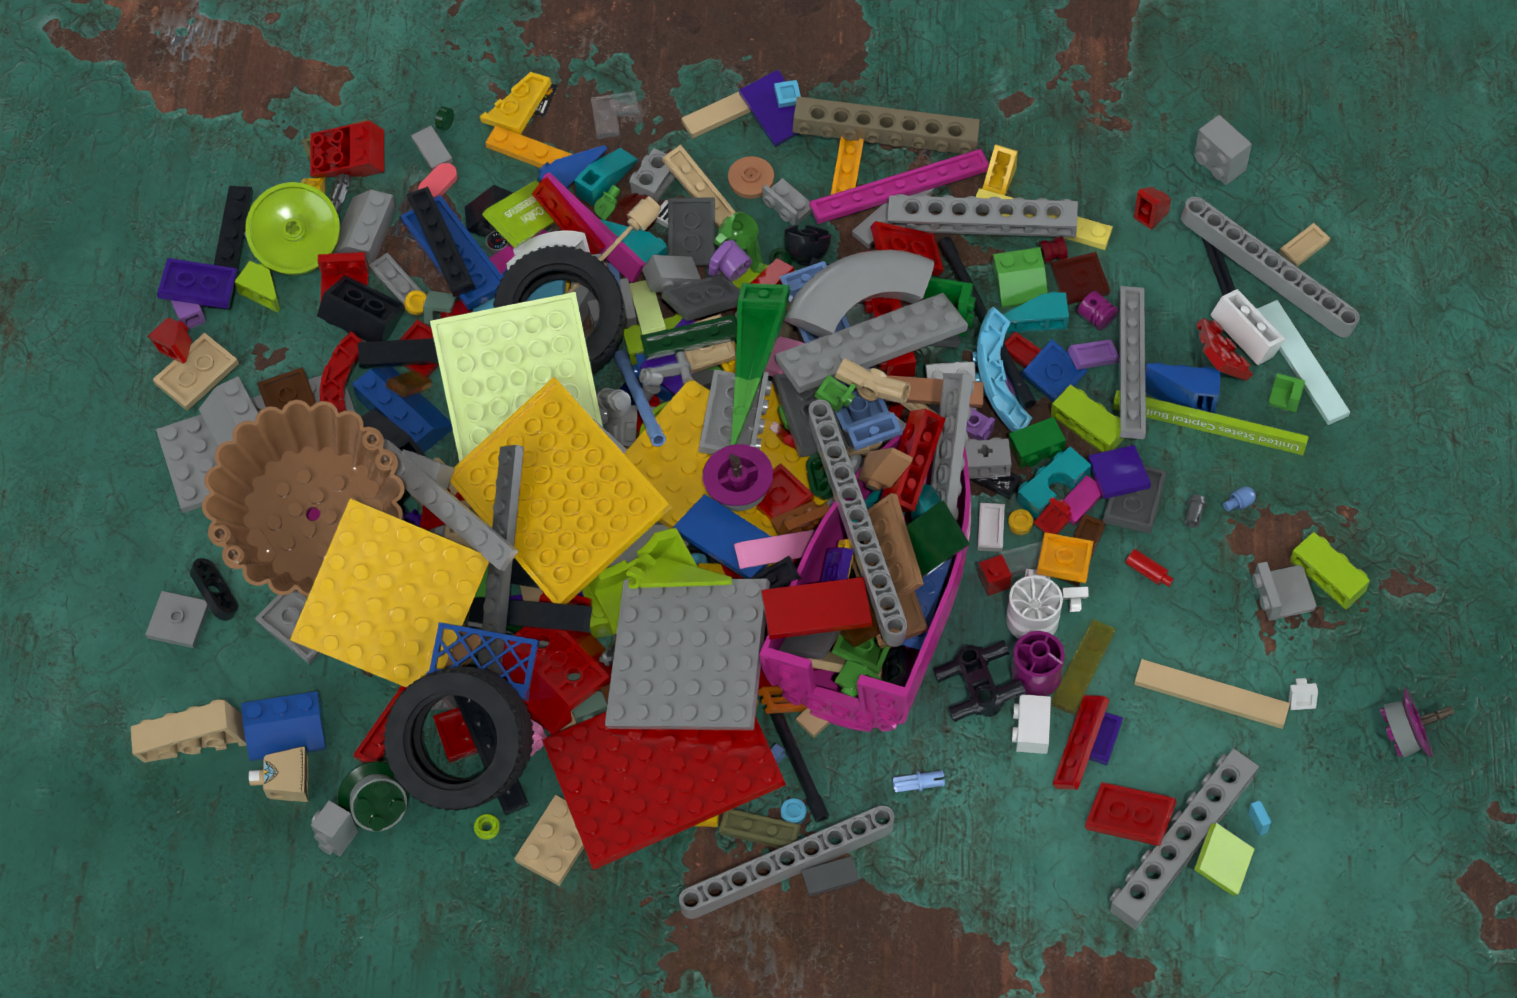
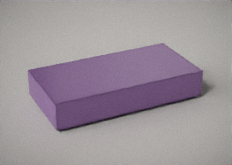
(1093, 354)

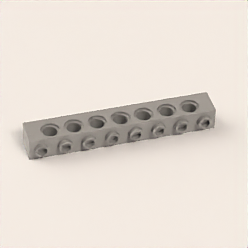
(991, 224)
(1133, 910)

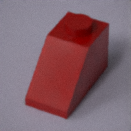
(1151, 206)
(172, 339)

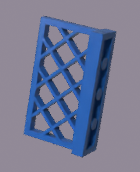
(523, 689)

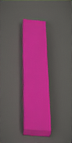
(622, 256)

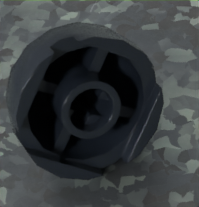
(806, 243)

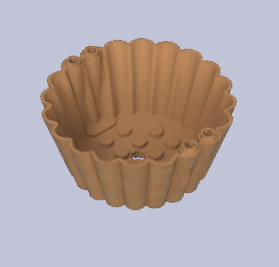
(279, 472)

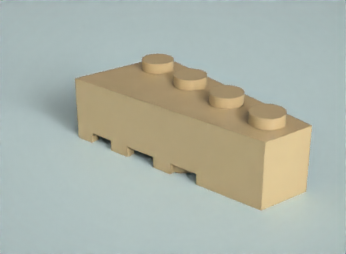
(188, 732)

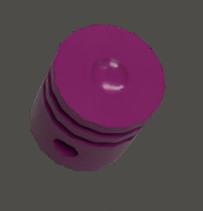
(1097, 310)

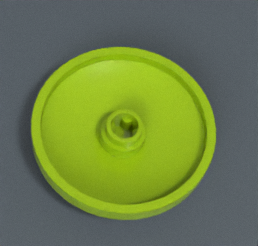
(291, 227)

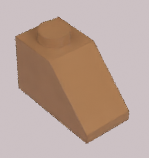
(883, 468)

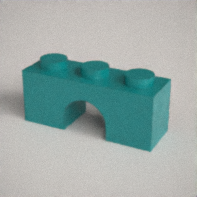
(1065, 469)

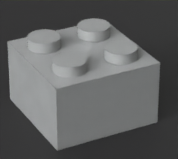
(1222, 150)

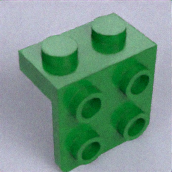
(958, 294)

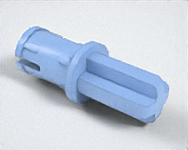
(918, 781)

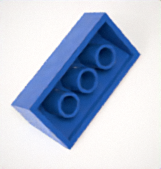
(411, 414)

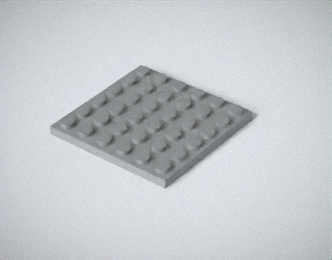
(688, 657)

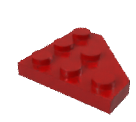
(1222, 350)

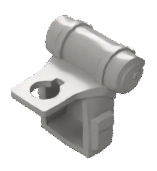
(620, 413)

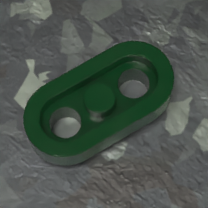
(818, 478)

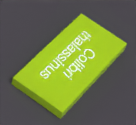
(519, 216)

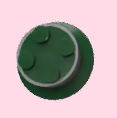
(373, 796)

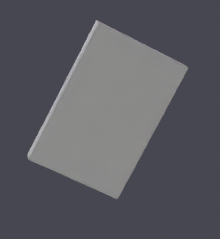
(280, 619)

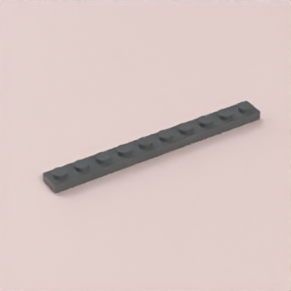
(504, 524)

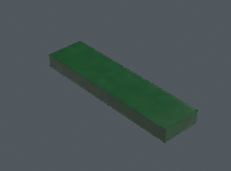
(690, 337)

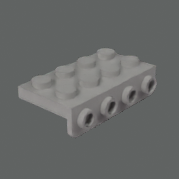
(719, 414)

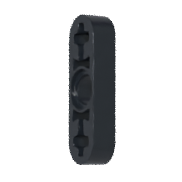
(213, 599)

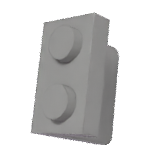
(1283, 591)

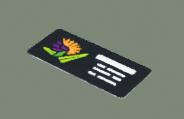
(546, 101)

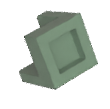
(436, 303)

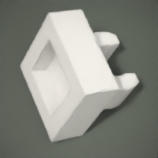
(1074, 595)
(1303, 695)

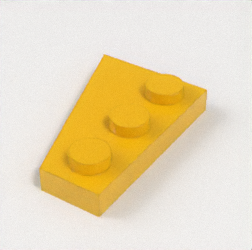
(518, 107)

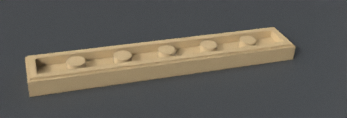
(1212, 694)

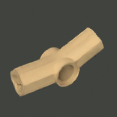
(872, 383)

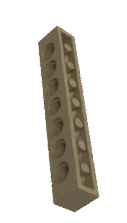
(885, 125)

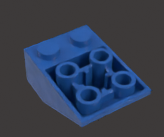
(1184, 385)

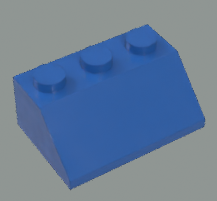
(283, 724)

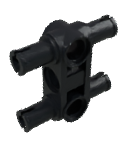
(979, 681)

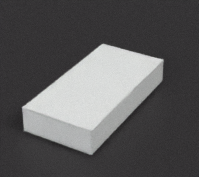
(991, 527)

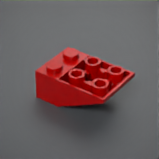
(348, 150)

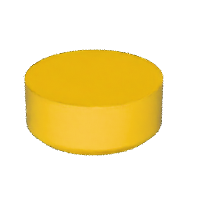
(414, 302)
(1020, 522)

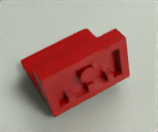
(340, 264)

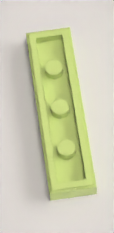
(646, 308)

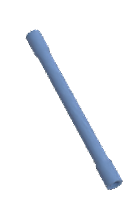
(652, 427)

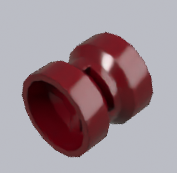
(1053, 249)

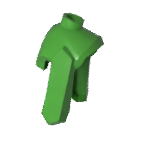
(745, 231)

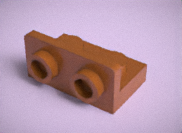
(800, 519)

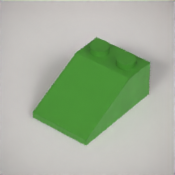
(866, 654)

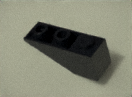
(390, 431)

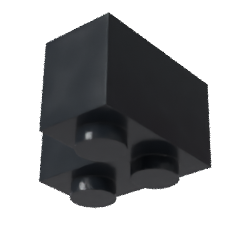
(473, 211)

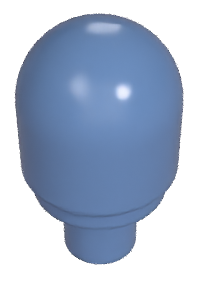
(1240, 499)

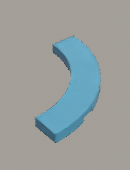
(993, 374)

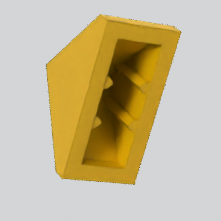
(1000, 170)

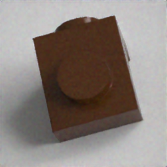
(861, 635)

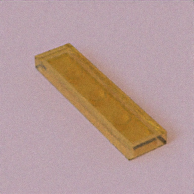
(1083, 667)

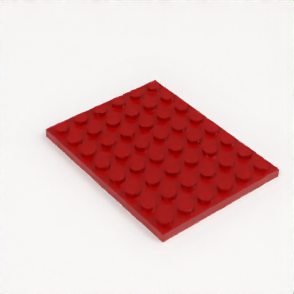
(654, 782)

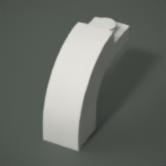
(559, 238)

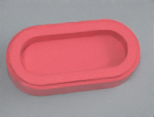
(440, 179)

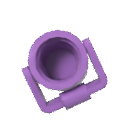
(730, 261)

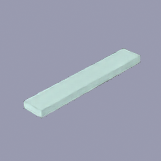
(1305, 365)

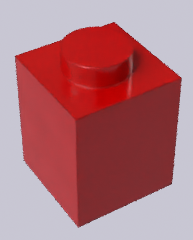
(994, 575)

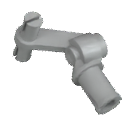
(653, 377)

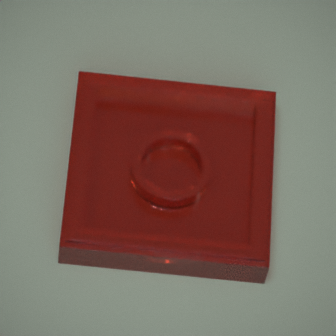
(1080, 277)

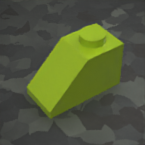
(257, 285)

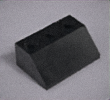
(360, 310)

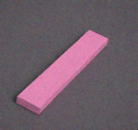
(772, 549)

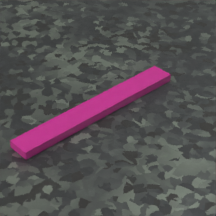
(905, 183)

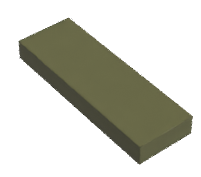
(758, 828)

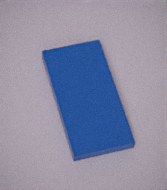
(716, 531)

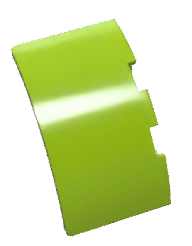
(609, 583)

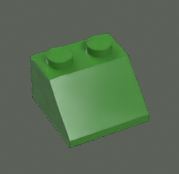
(1019, 276)

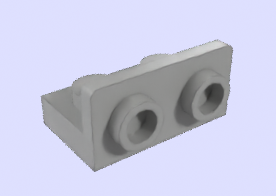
(787, 202)

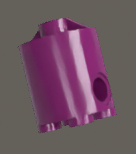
(1038, 663)

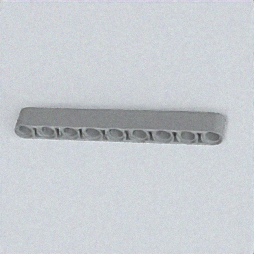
(1270, 267)
(781, 872)

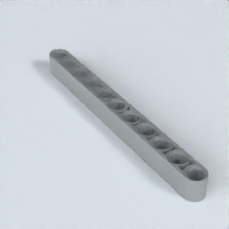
(857, 531)

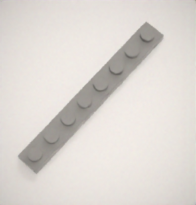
(1132, 362)
(452, 511)

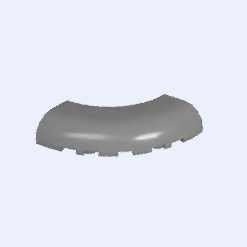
(855, 280)

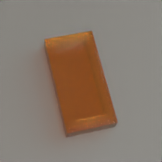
(408, 383)

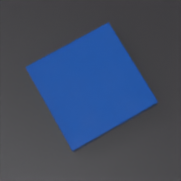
(1052, 371)

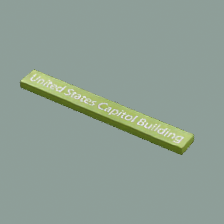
(1222, 425)

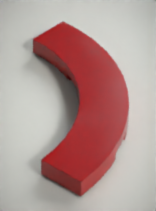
(338, 370)

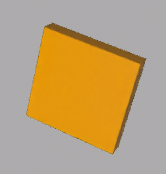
(1065, 557)

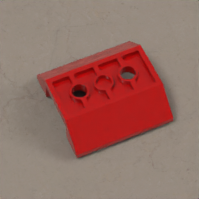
(551, 692)

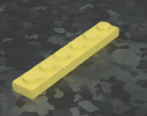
(1088, 231)

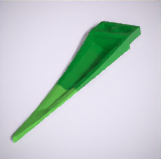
(759, 321)

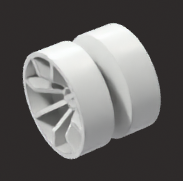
(1034, 606)

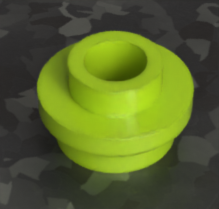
(486, 819)

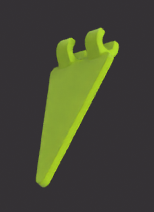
(671, 573)

